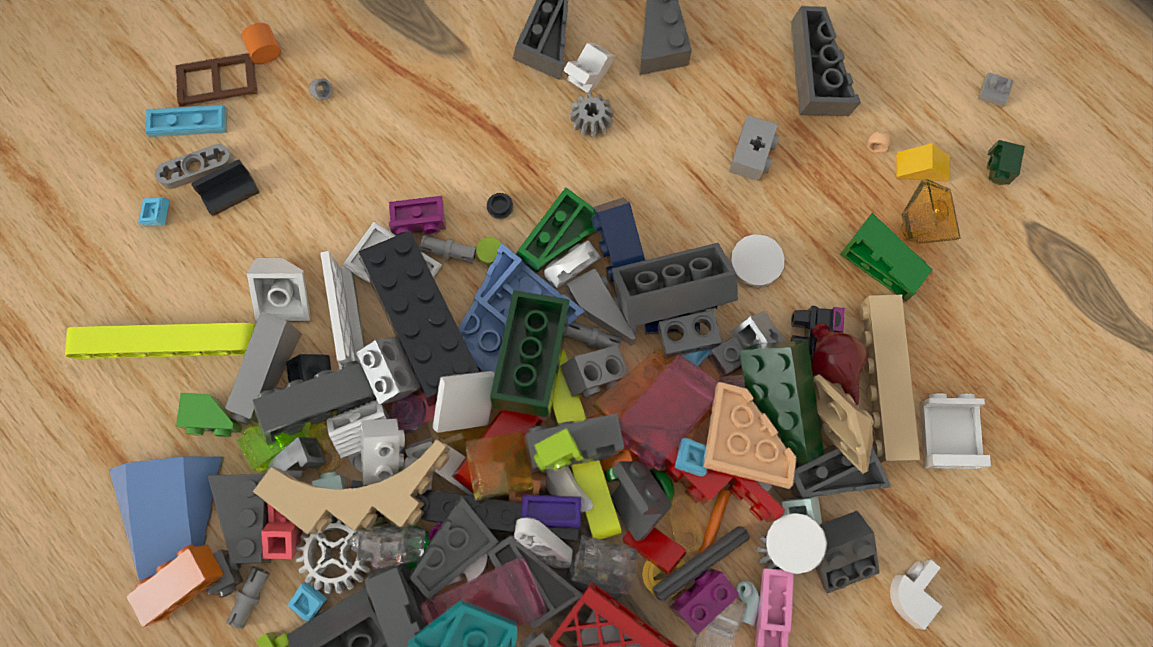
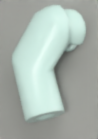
(750, 596)

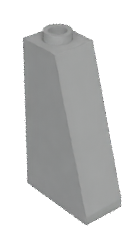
(262, 364)

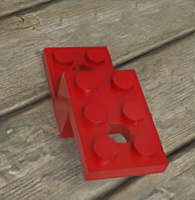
(706, 487)

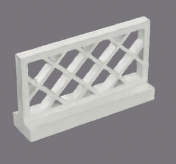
(343, 310)

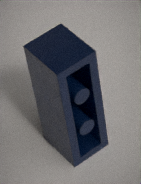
(618, 234)

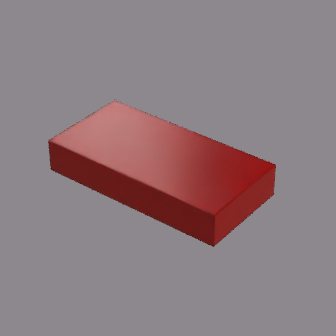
(657, 549)

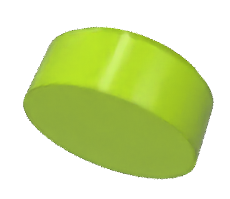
(487, 250)

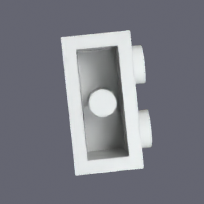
(381, 450)

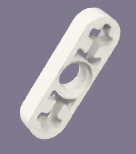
(543, 543)

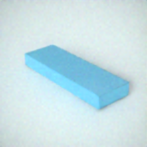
(186, 121)

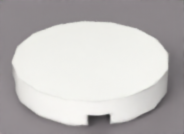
(757, 260)
(796, 543)

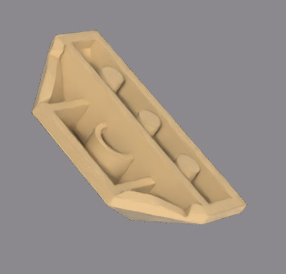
(844, 423)

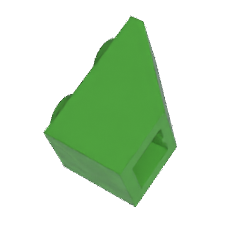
(205, 413)

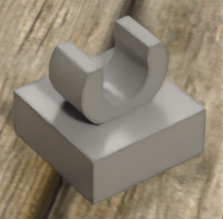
(995, 89)

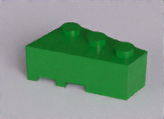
(558, 231)
(886, 258)

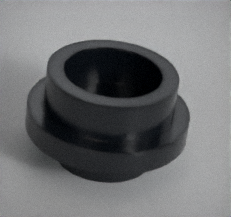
(500, 205)

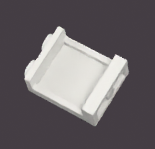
(952, 432)

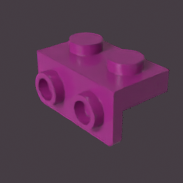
(417, 215)
(704, 599)

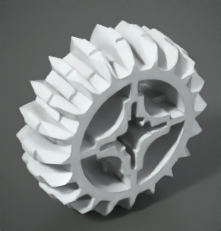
(326, 562)

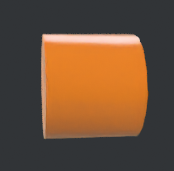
(260, 43)

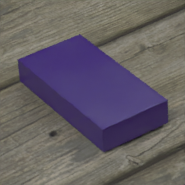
(553, 510)

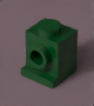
(1005, 162)

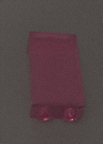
(667, 411)
(503, 591)

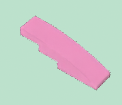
(774, 609)

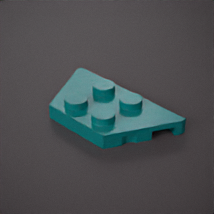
(467, 627)

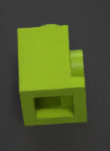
(557, 451)

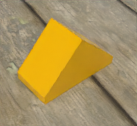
(923, 163)

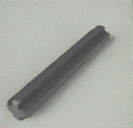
(700, 563)

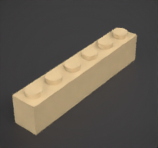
(889, 379)

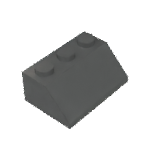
(343, 625)

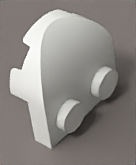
(570, 265)

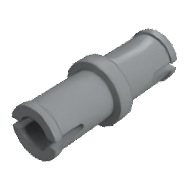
(448, 249)
(592, 336)
(247, 597)

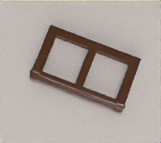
(214, 65)

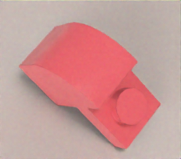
(280, 536)

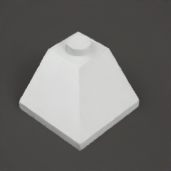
(278, 289)

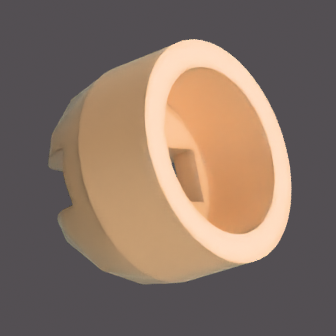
(878, 142)

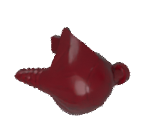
(839, 359)

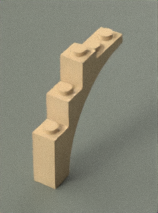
(394, 497)

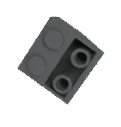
(849, 552)

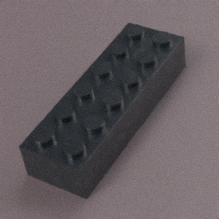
(417, 312)

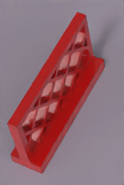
(616, 615)

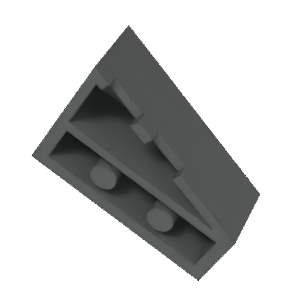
(836, 474)
(241, 515)
(396, 603)

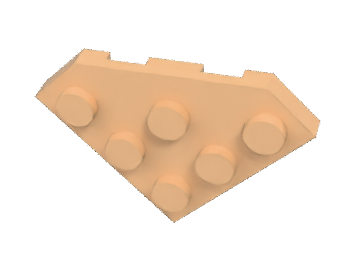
(745, 440)

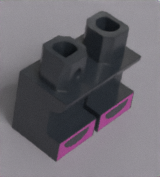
(810, 318)

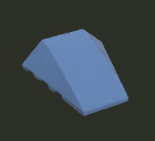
(487, 317)
(164, 507)

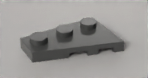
(452, 550)

